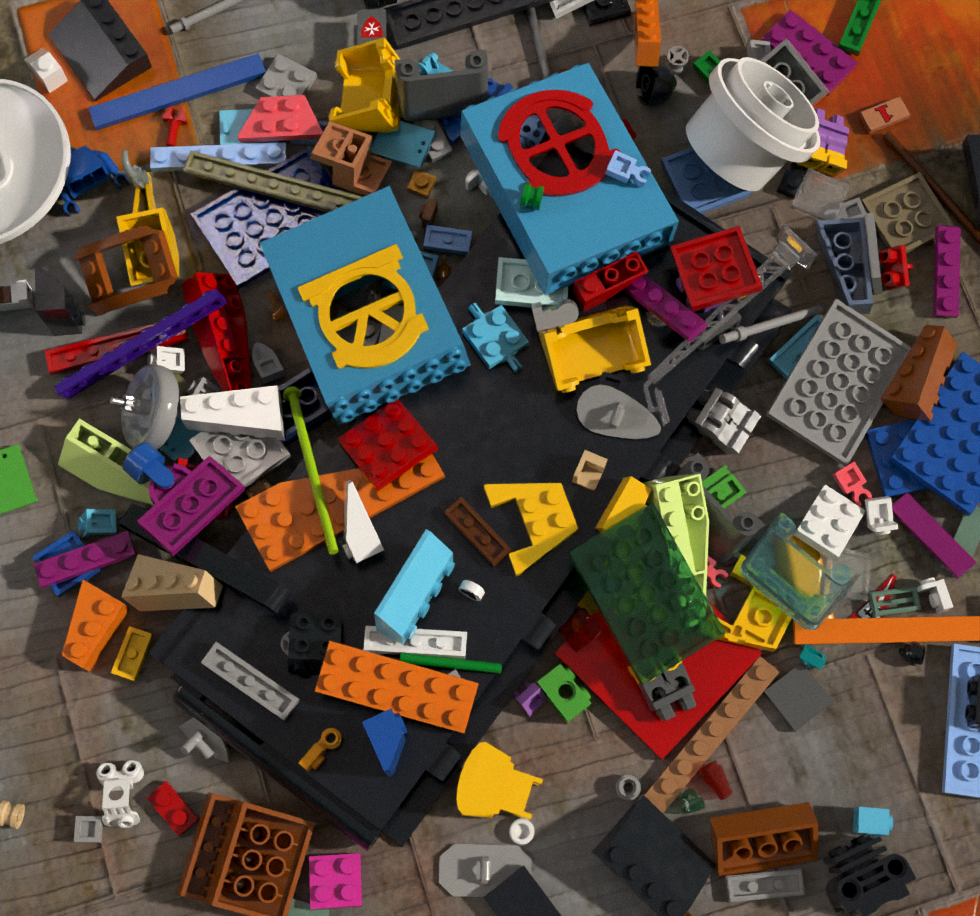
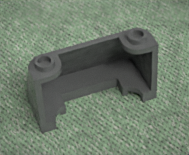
(440, 93)
(726, 534)

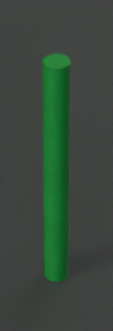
(451, 663)

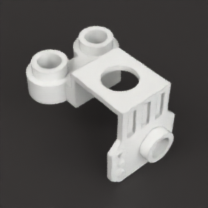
(117, 812)

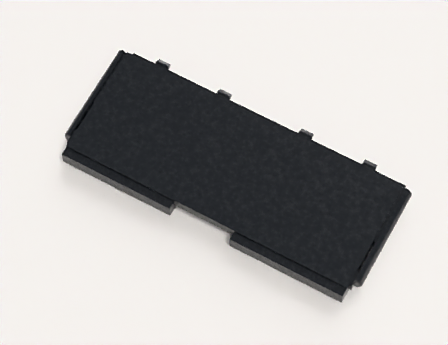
(487, 431)

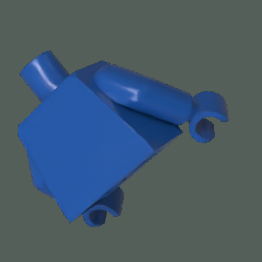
(86, 171)

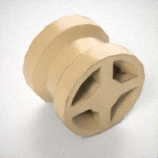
(11, 814)

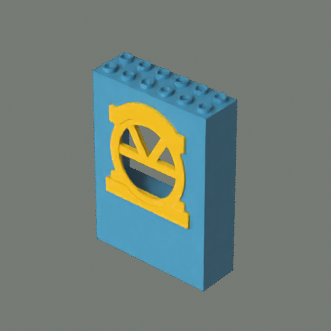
(339, 256)

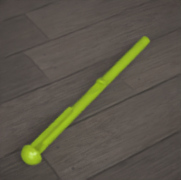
(292, 394)

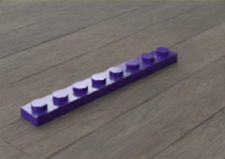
(147, 340)

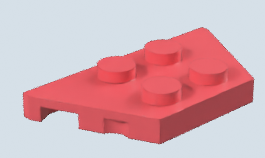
(281, 120)

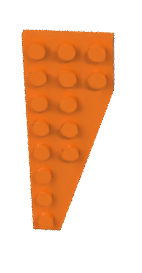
(286, 516)

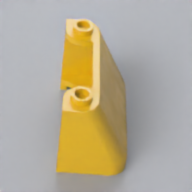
(368, 88)
(595, 344)

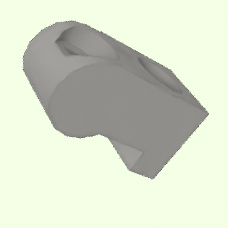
(555, 315)

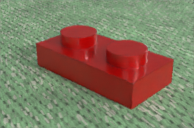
(173, 808)

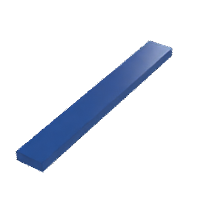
(177, 91)

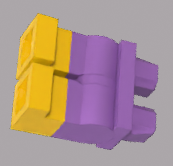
(832, 145)

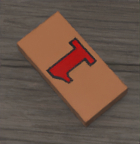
(884, 115)

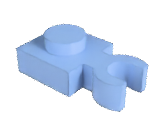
(623, 167)

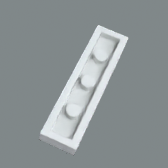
(424, 642)

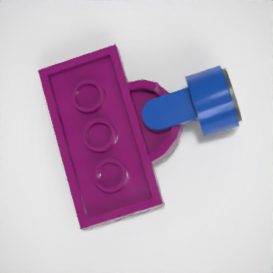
(181, 498)

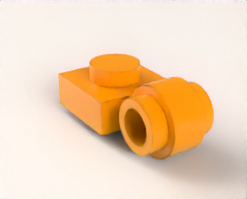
(314, 756)

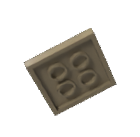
(906, 213)

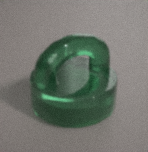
(692, 805)

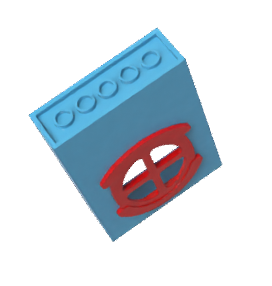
(583, 216)

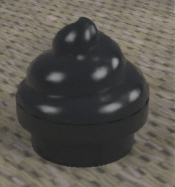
(913, 653)

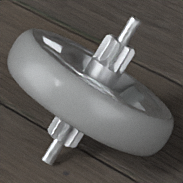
(149, 406)

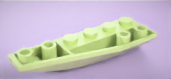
(99, 462)
(685, 513)

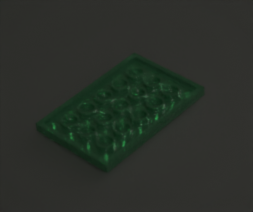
(646, 593)

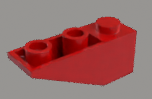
(608, 281)

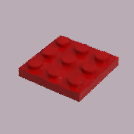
(716, 268)
(387, 444)

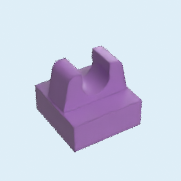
(531, 698)

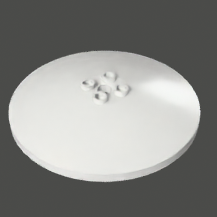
(32, 158)

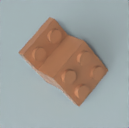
(351, 159)

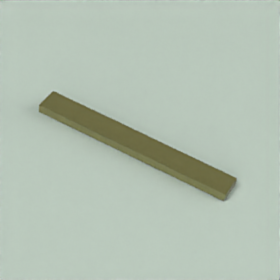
(266, 182)

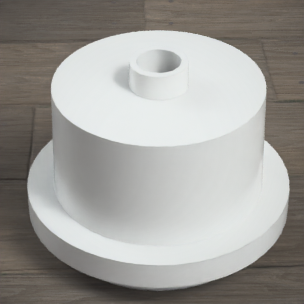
(752, 123)

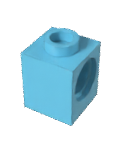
(872, 821)

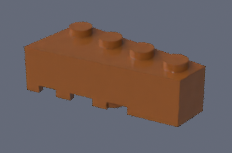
(921, 375)

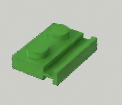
(724, 487)

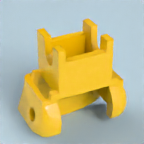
(492, 785)

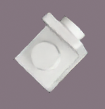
(473, 179)
(168, 357)
(938, 596)

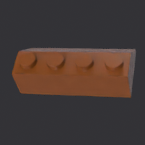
(764, 839)

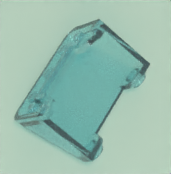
(794, 577)

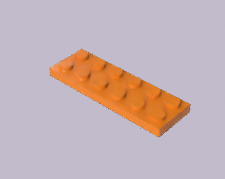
(397, 685)

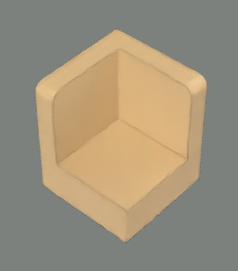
(589, 470)

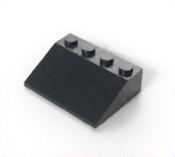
(99, 47)
(655, 859)

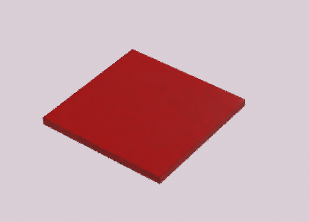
(606, 674)

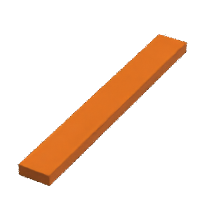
(890, 630)

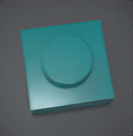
(812, 657)

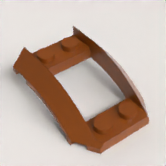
(97, 277)

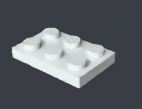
(829, 523)

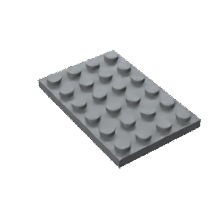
(839, 382)

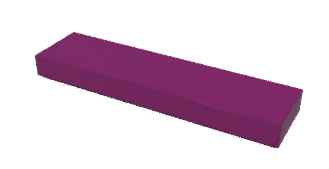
(932, 536)

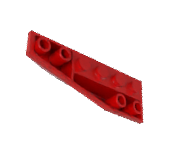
(222, 332)

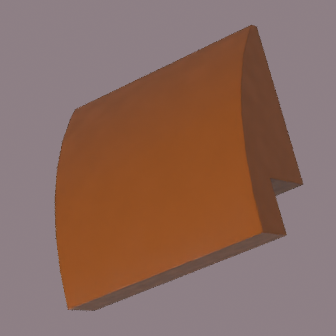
(245, 857)

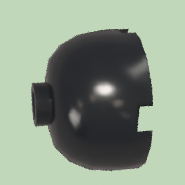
(655, 84)

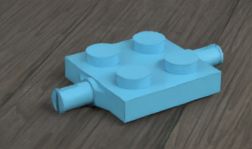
(495, 337)

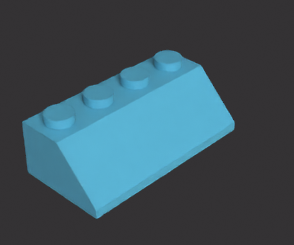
(414, 588)

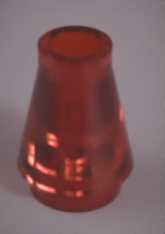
(716, 779)

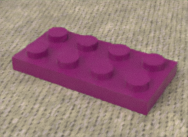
(821, 54)

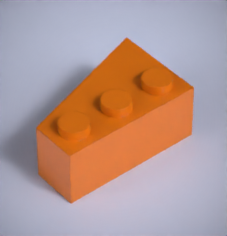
(92, 625)

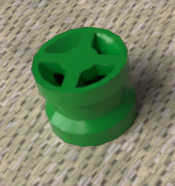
(532, 196)

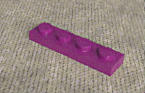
(947, 271)
(666, 308)
(85, 559)

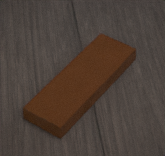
(477, 532)

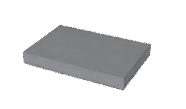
(873, 253)

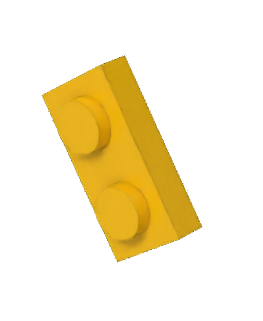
(132, 654)

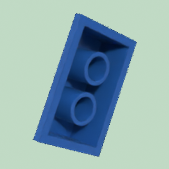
(387, 738)

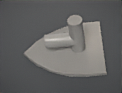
(203, 740)

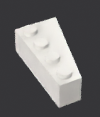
(236, 412)

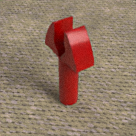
(174, 124)

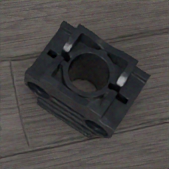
(866, 876)

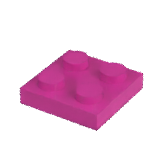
(335, 881)

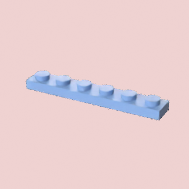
(254, 155)

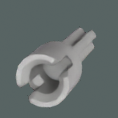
(565, 125)

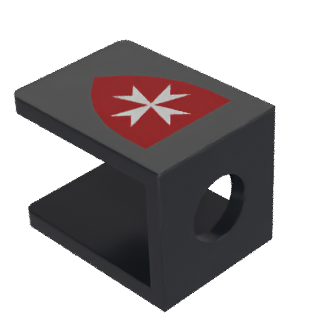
(371, 25)

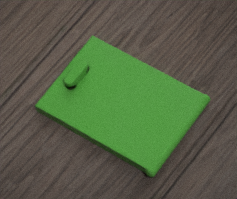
(15, 482)

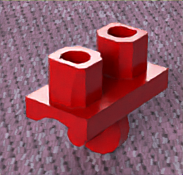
(896, 267)

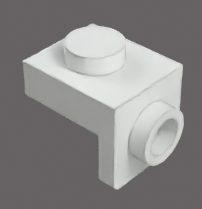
(880, 515)

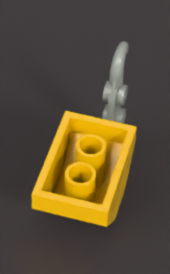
(134, 253)

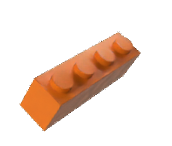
(646, 33)

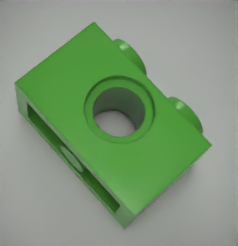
(566, 708)

